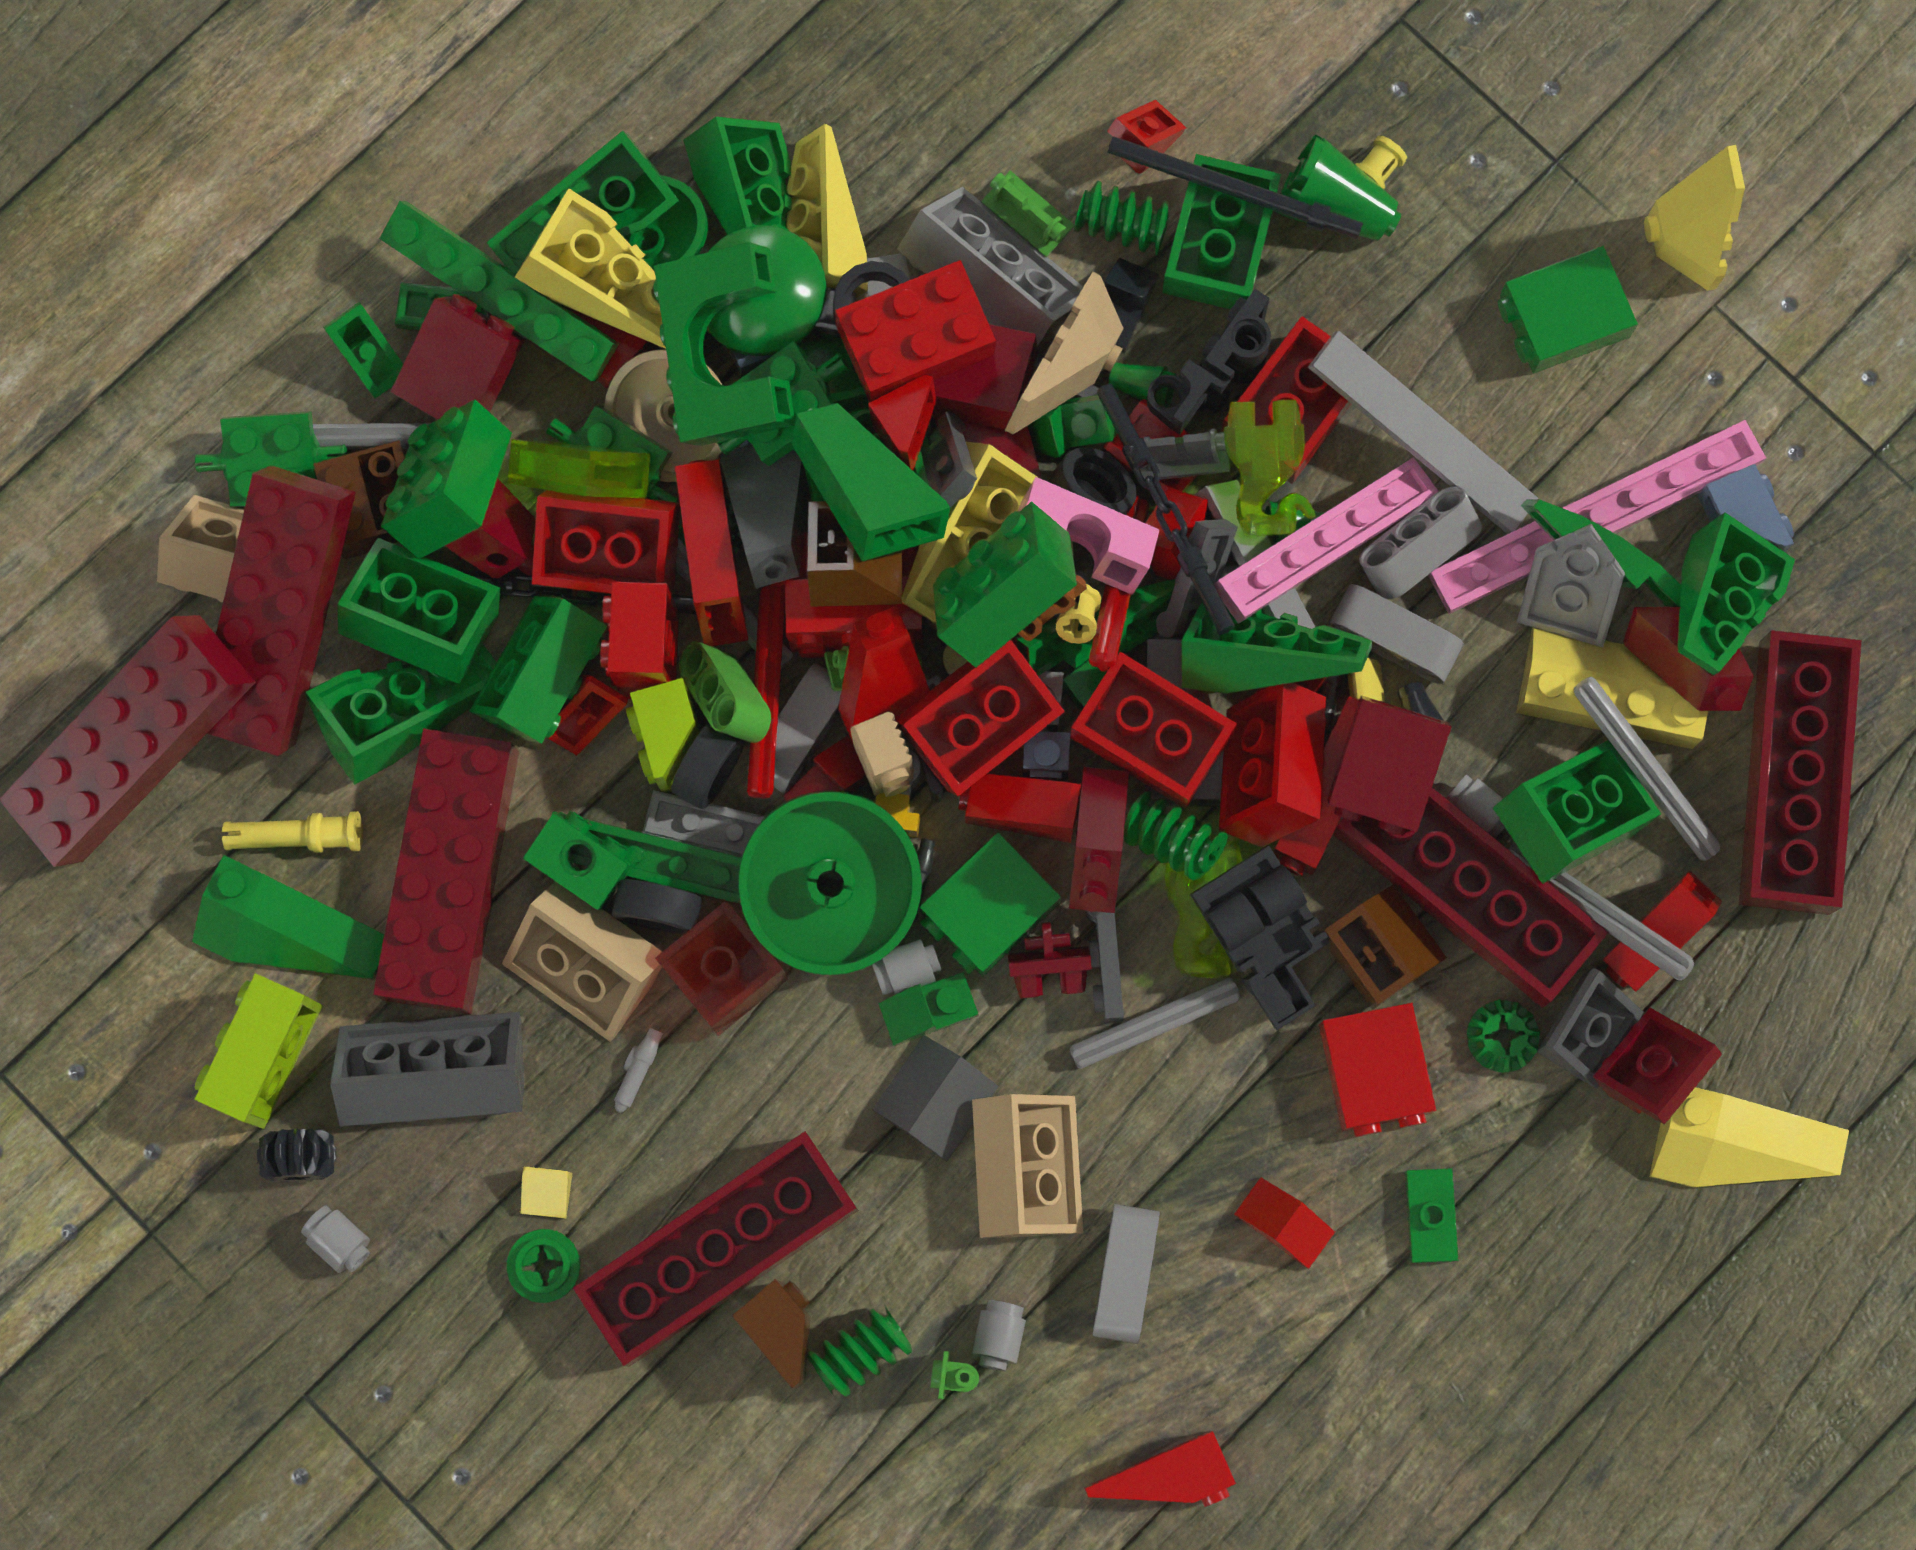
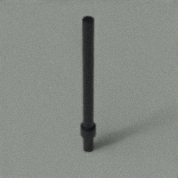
(1317, 215)

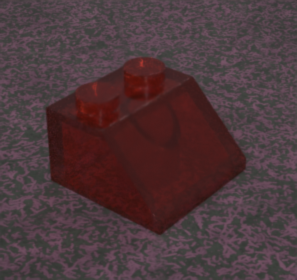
(722, 968)

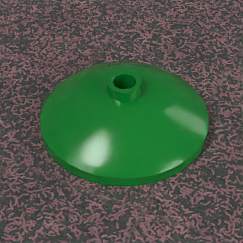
(677, 232)
(776, 319)

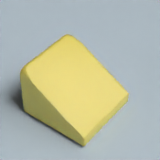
(1367, 682)
(545, 1192)

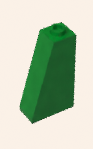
(866, 485)

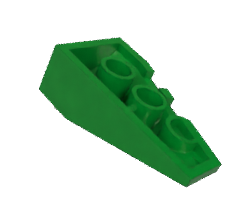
(742, 171)
(613, 179)
(1727, 589)
(1265, 653)
(381, 713)
(271, 924)

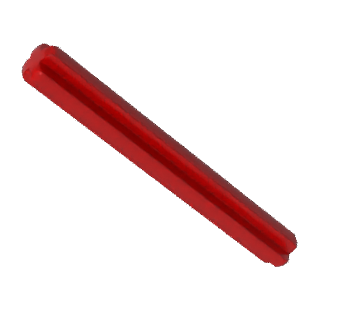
(1113, 610)
(767, 682)

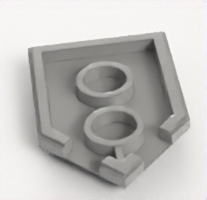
(1573, 587)

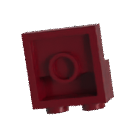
(1656, 1066)

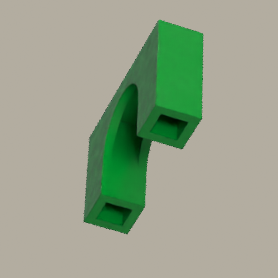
(689, 298)

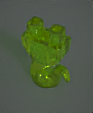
(1266, 461)
(1191, 923)

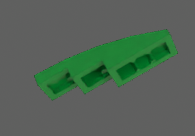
(1636, 564)
(1140, 624)

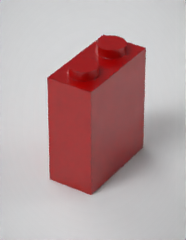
(1377, 1069)

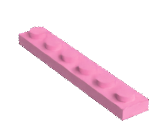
(1325, 540)

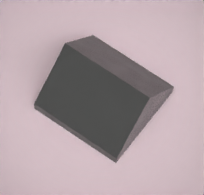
(1589, 1026)
(934, 1097)

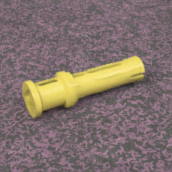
(314, 832)

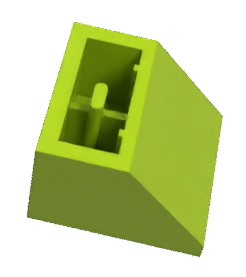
(667, 725)

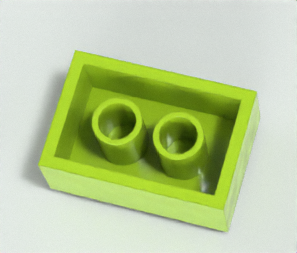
(257, 1051)

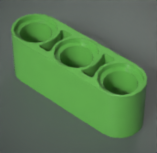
(724, 692)

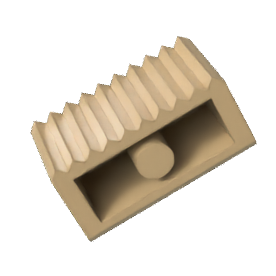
(883, 754)

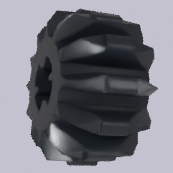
(296, 1155)

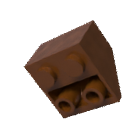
(373, 478)
(839, 574)
(1382, 946)

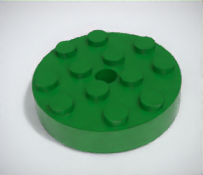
(838, 929)

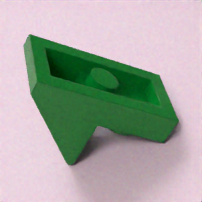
(365, 349)
(1071, 425)
(928, 1008)

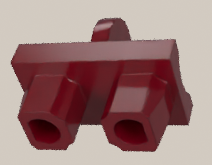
(1068, 962)

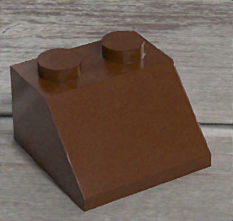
(779, 1328)

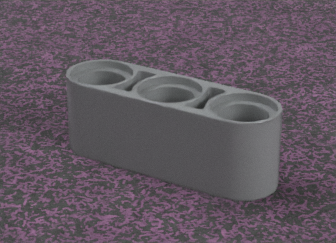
(1420, 542)
(1398, 634)
(804, 725)
(1126, 1273)

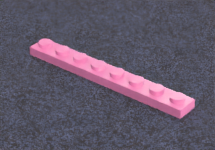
(1611, 507)

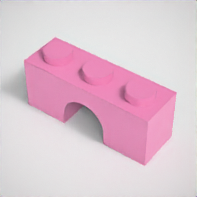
(1117, 542)

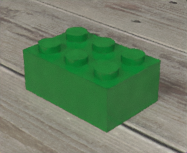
(1219, 239)
(446, 479)
(1003, 584)
(418, 610)
(539, 669)
(1576, 811)

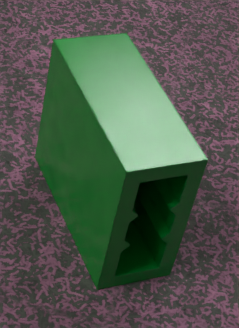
(1567, 310)
(988, 906)

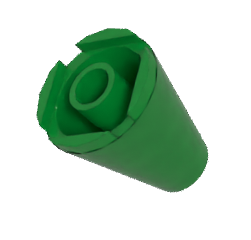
(1336, 181)

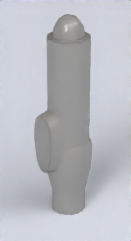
(637, 1066)

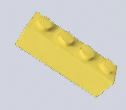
(1642, 697)

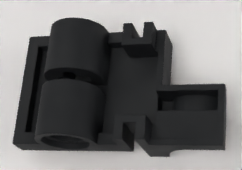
(1233, 356)
(1264, 927)

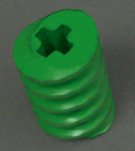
(1122, 217)
(1172, 840)
(860, 1352)

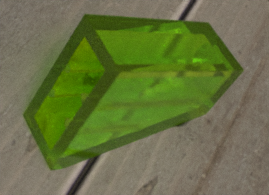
(578, 469)

